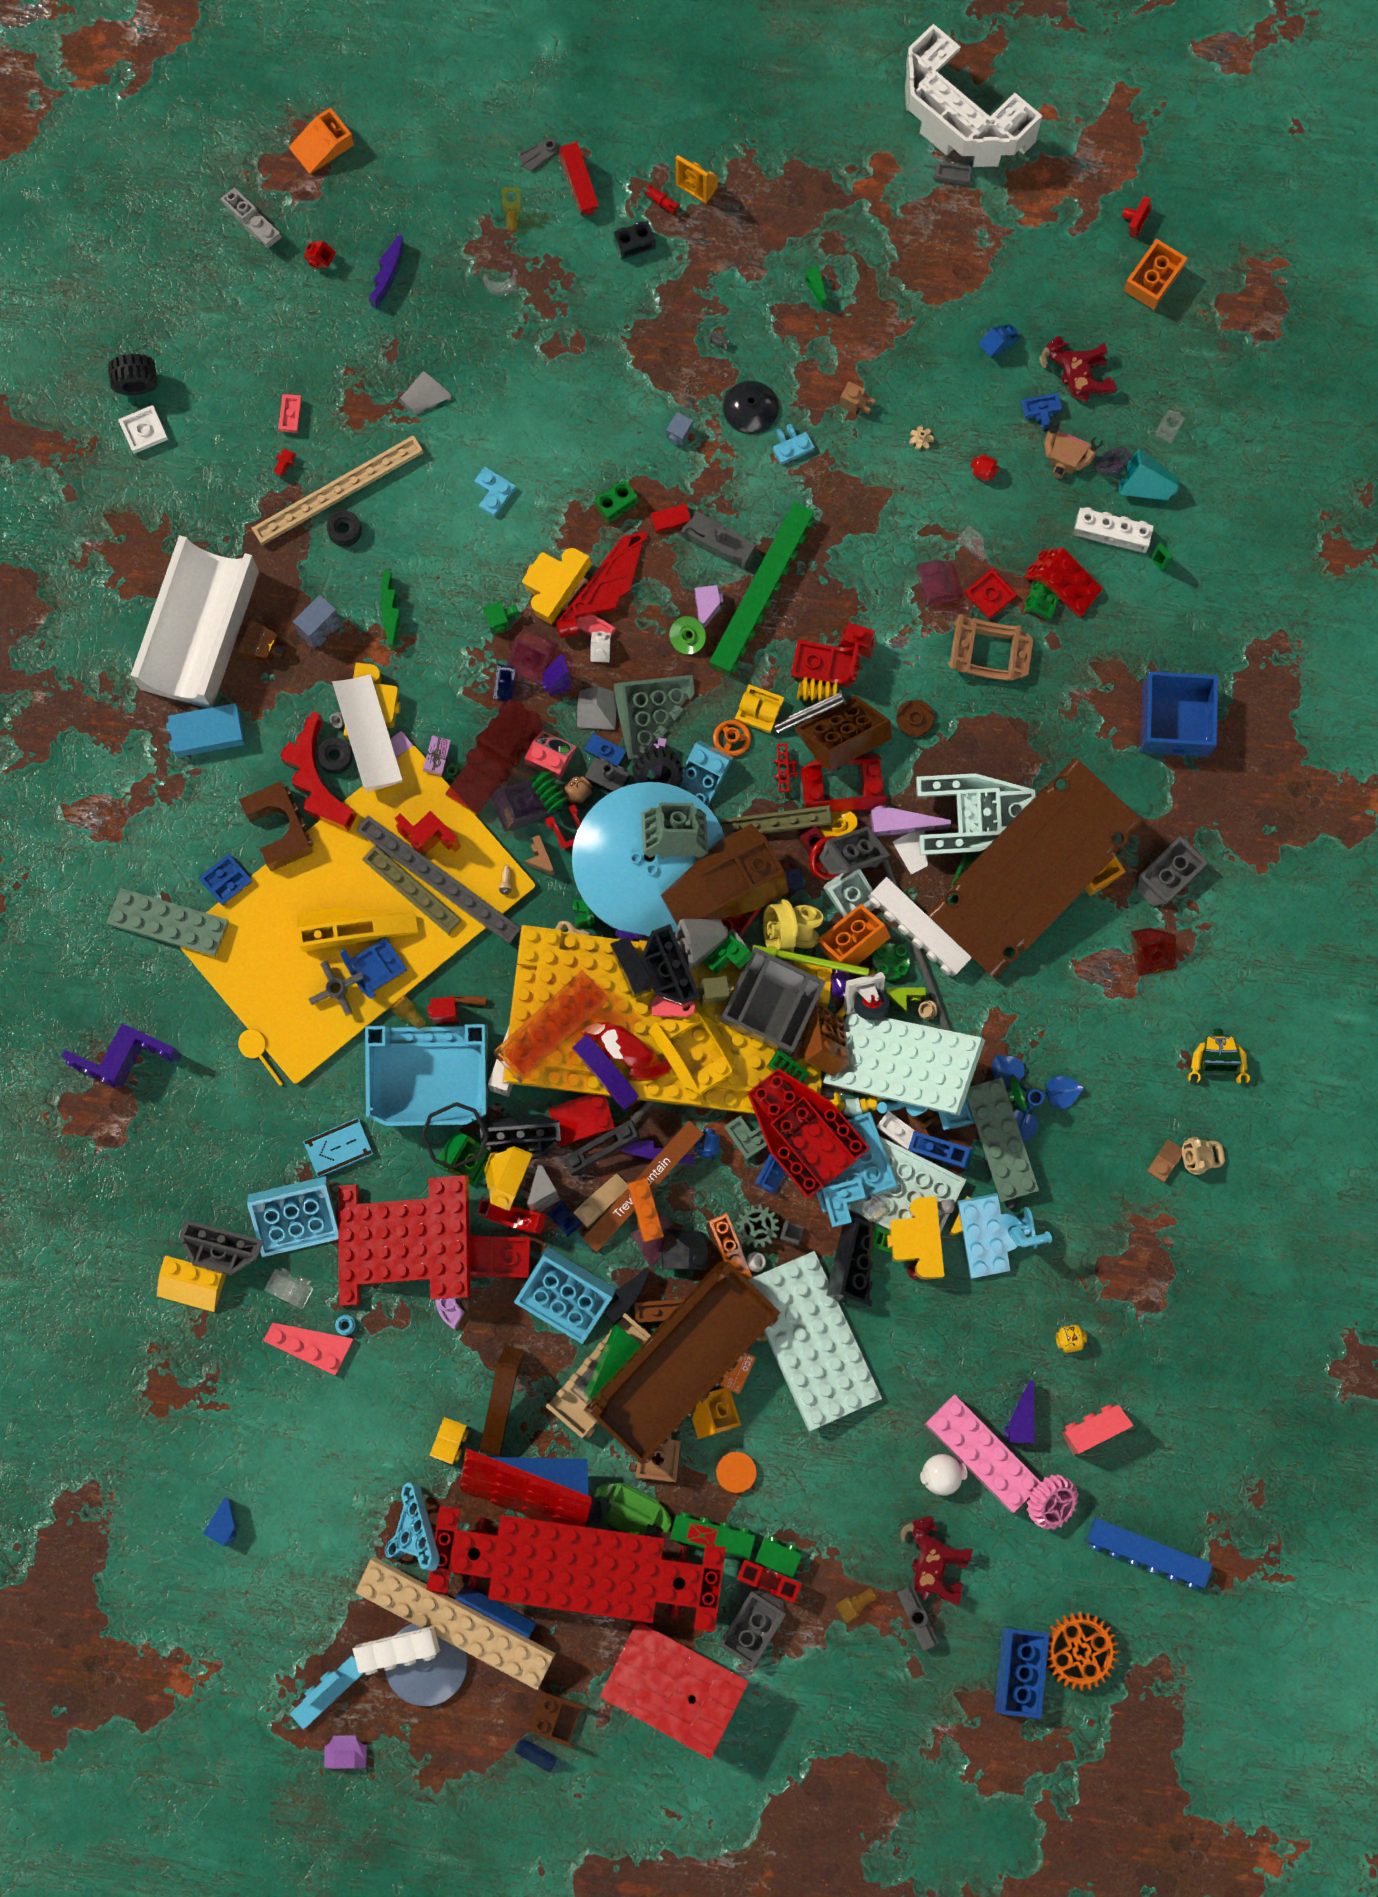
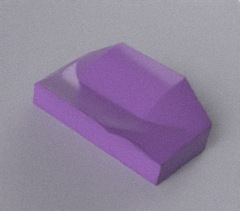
(345, 1753)

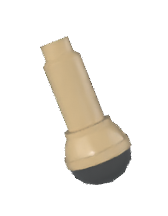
(505, 887)

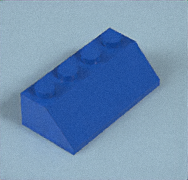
(495, 1611)
(1021, 1673)

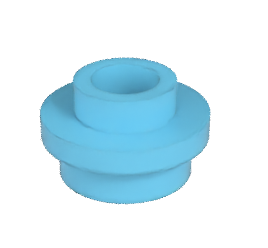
(345, 1318)

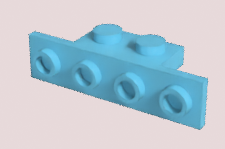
(326, 1692)

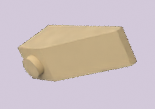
(600, 1201)

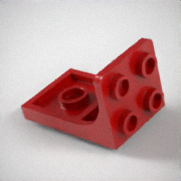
(1065, 578)
(826, 663)
(499, 1256)

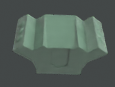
(674, 831)

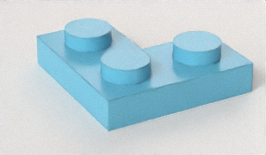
(498, 491)
(838, 1196)

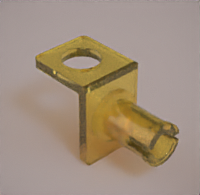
(511, 208)

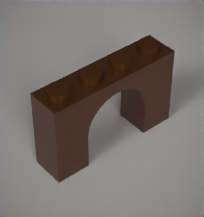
(295, 842)

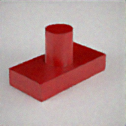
(1137, 216)

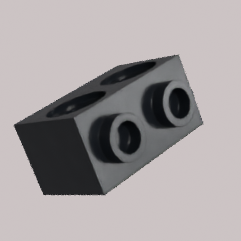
(636, 244)

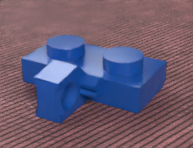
(1042, 408)

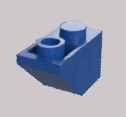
(999, 339)

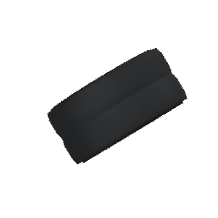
(351, 536)
(334, 766)

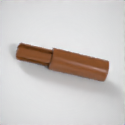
(471, 1000)

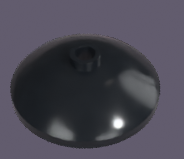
(750, 417)

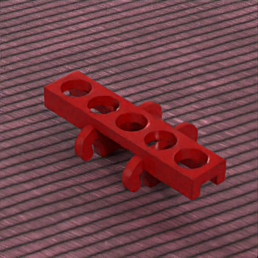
(784, 778)

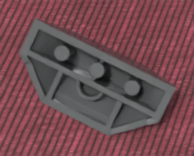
(218, 1248)

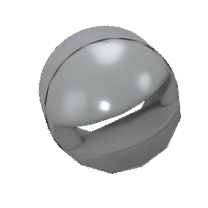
(334, 720)
(946, 1206)

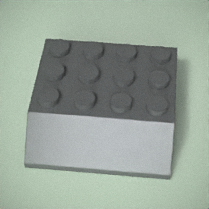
(772, 1001)

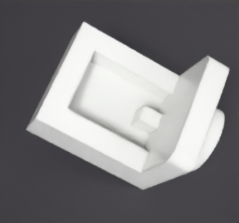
(600, 646)

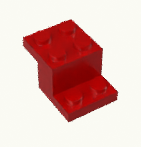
(427, 833)

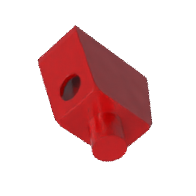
(865, 637)

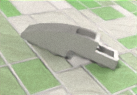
(250, 218)

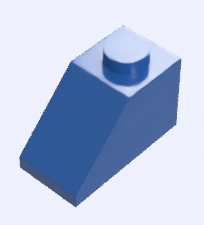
(223, 1524)

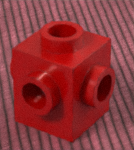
(319, 254)

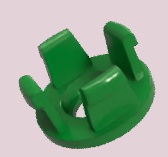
(584, 920)

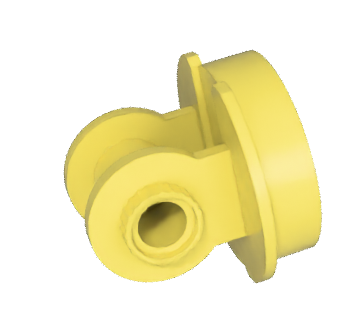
(790, 926)

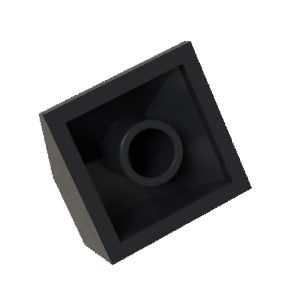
(684, 1251)

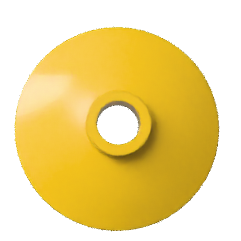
(842, 823)

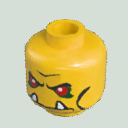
(1071, 1338)

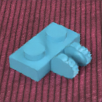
(792, 448)

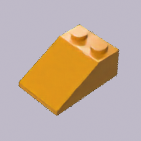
(694, 179)

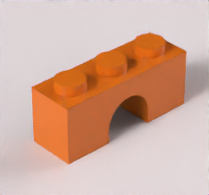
(645, 1209)

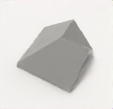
(596, 709)

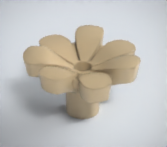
(921, 438)

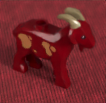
(1077, 368)
(932, 1561)

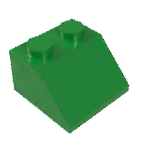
(460, 1148)

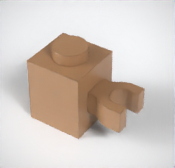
(853, 398)

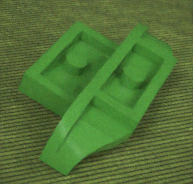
(632, 1509)

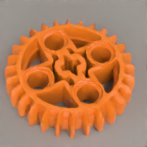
(1085, 1661)

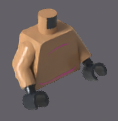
(1067, 451)

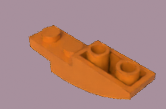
(729, 1244)

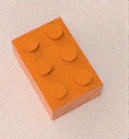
(1155, 274)
(854, 937)

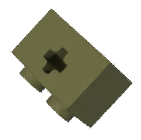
(714, 990)

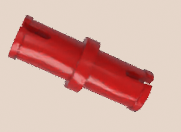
(662, 199)

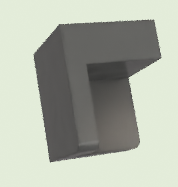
(791, 1233)

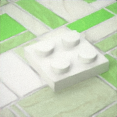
(143, 429)

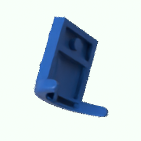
(378, 965)

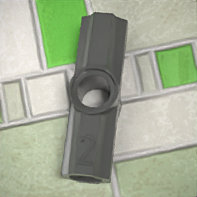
(923, 1630)

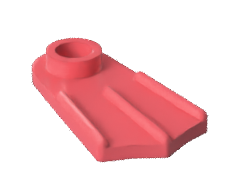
(666, 1008)

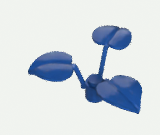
(1061, 1092)

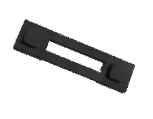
(626, 1134)

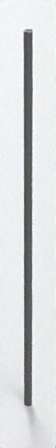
(928, 979)

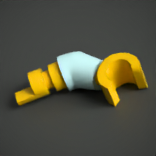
(856, 1106)

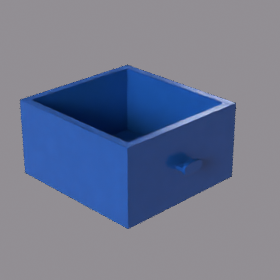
(1179, 713)

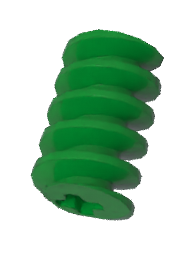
(548, 791)

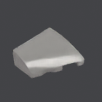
(424, 394)

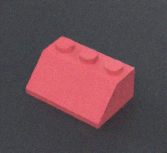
(1096, 1428)

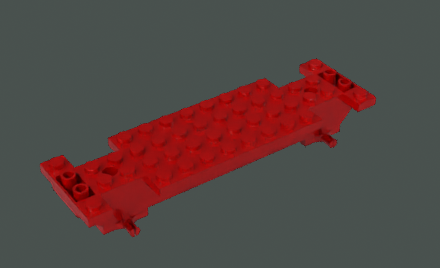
(577, 1568)

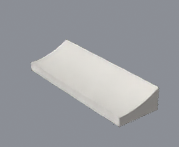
(367, 733)

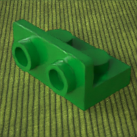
(1041, 600)

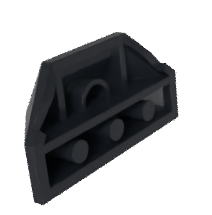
(668, 967)
(528, 1132)

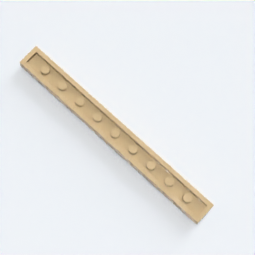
(337, 490)

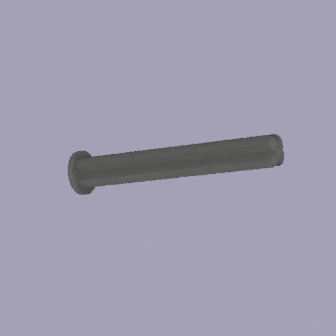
(810, 712)

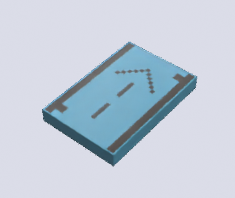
(338, 1147)

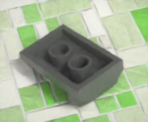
(853, 852)
(1170, 872)
(753, 1626)

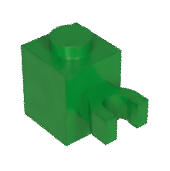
(497, 616)

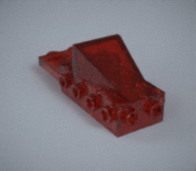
(496, 754)

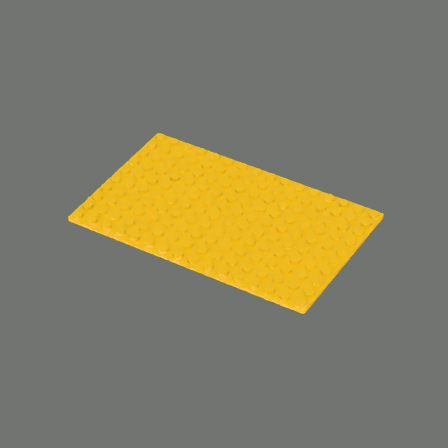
(260, 959)

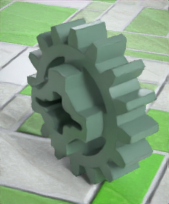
(765, 1231)

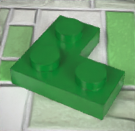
(728, 951)

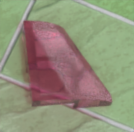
(652, 1249)

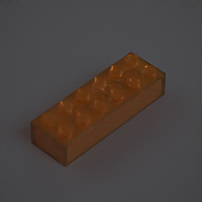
(551, 1026)

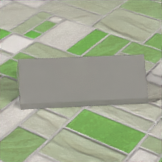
(542, 1192)

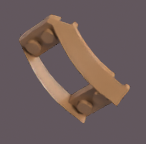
(963, 646)

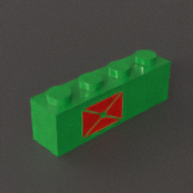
(704, 1532)

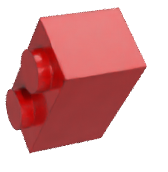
(443, 1011)

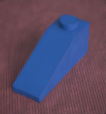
(941, 1150)

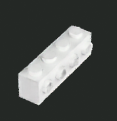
(1113, 530)

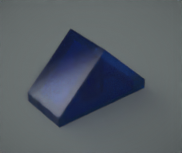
(505, 682)

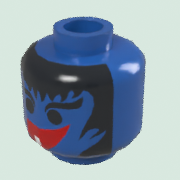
(708, 1144)

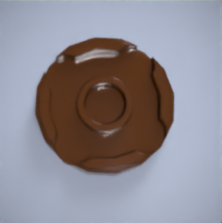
(915, 718)

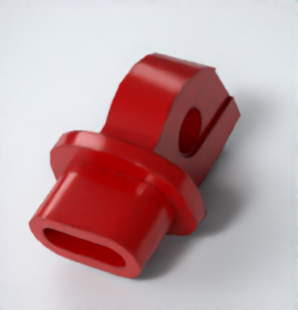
(285, 459)

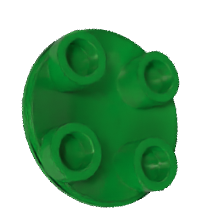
(891, 961)

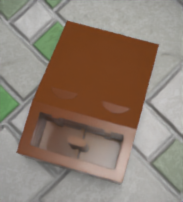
(826, 1041)

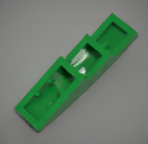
(390, 614)

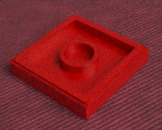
(990, 594)

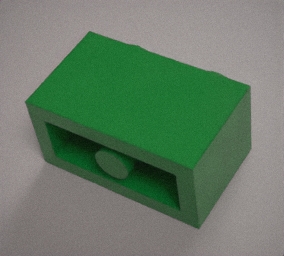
(778, 1557)

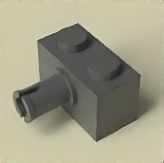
(606, 776)

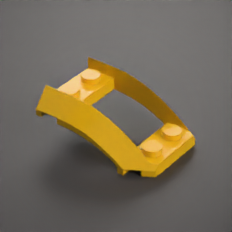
(711, 1074)

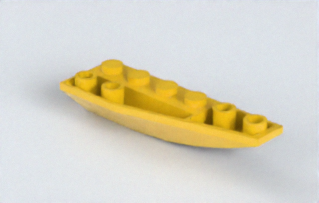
(349, 926)

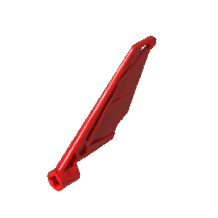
(605, 586)

